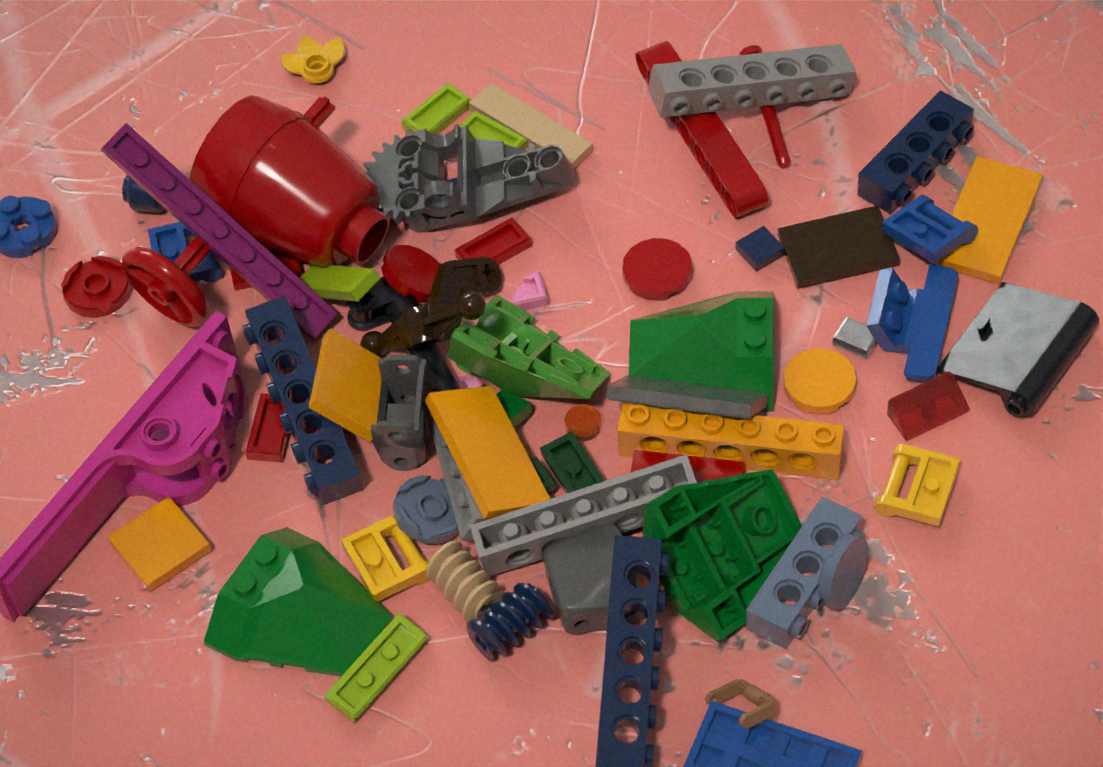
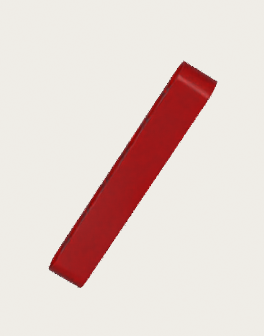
(711, 145)

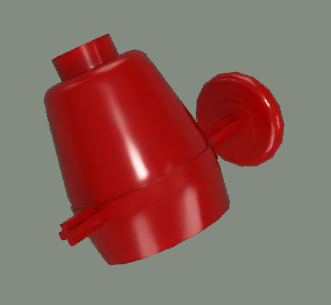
(283, 187)

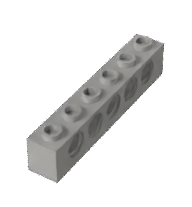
(751, 80)
(526, 532)

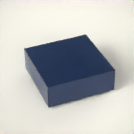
(760, 248)

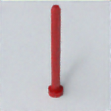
(771, 122)

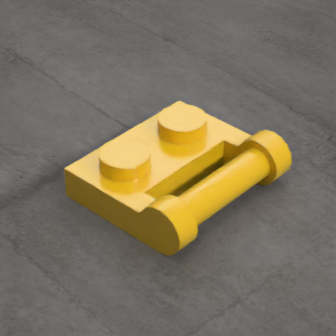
(929, 488)
(378, 565)

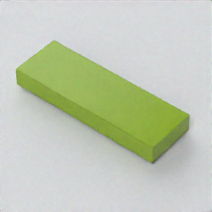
(340, 281)
(376, 668)

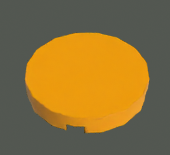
(819, 380)

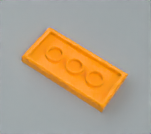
(998, 202)
(486, 450)

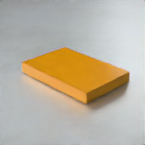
(347, 384)

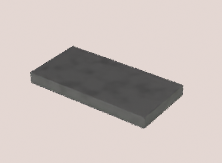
(687, 396)

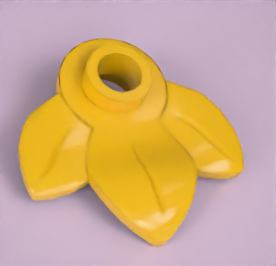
(313, 59)

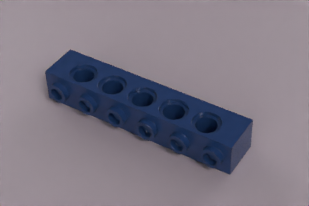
(276, 321)
(630, 557)

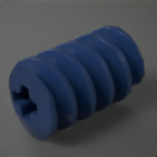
(507, 618)

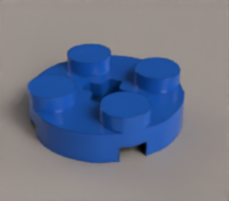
(29, 211)

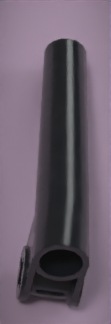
(384, 306)

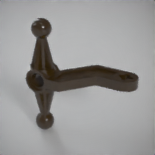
(453, 296)

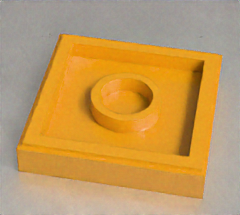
(159, 544)

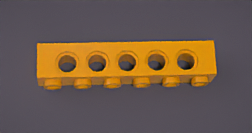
(760, 441)

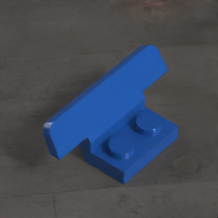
(913, 318)

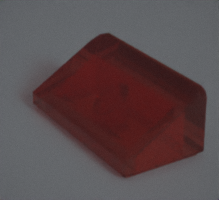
(927, 406)

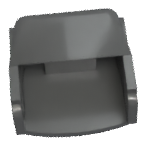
(402, 420)
(581, 579)

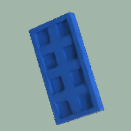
(767, 744)

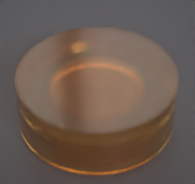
(583, 422)

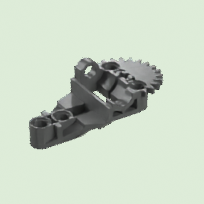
(487, 177)

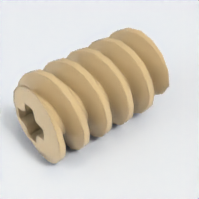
(462, 580)

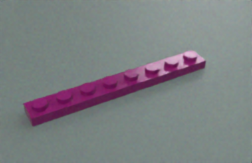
(217, 229)

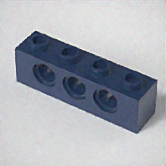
(916, 152)

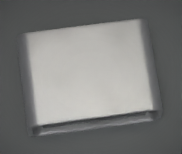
(854, 338)

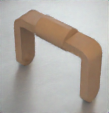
(765, 703)

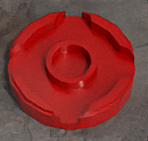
(657, 268)
(410, 271)
(96, 287)

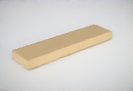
(530, 123)

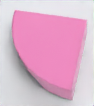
(530, 293)

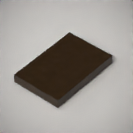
(837, 247)

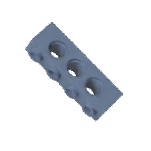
(783, 622)

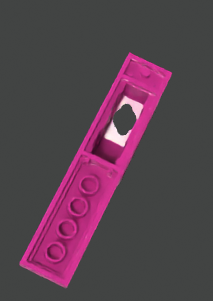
(178, 462)

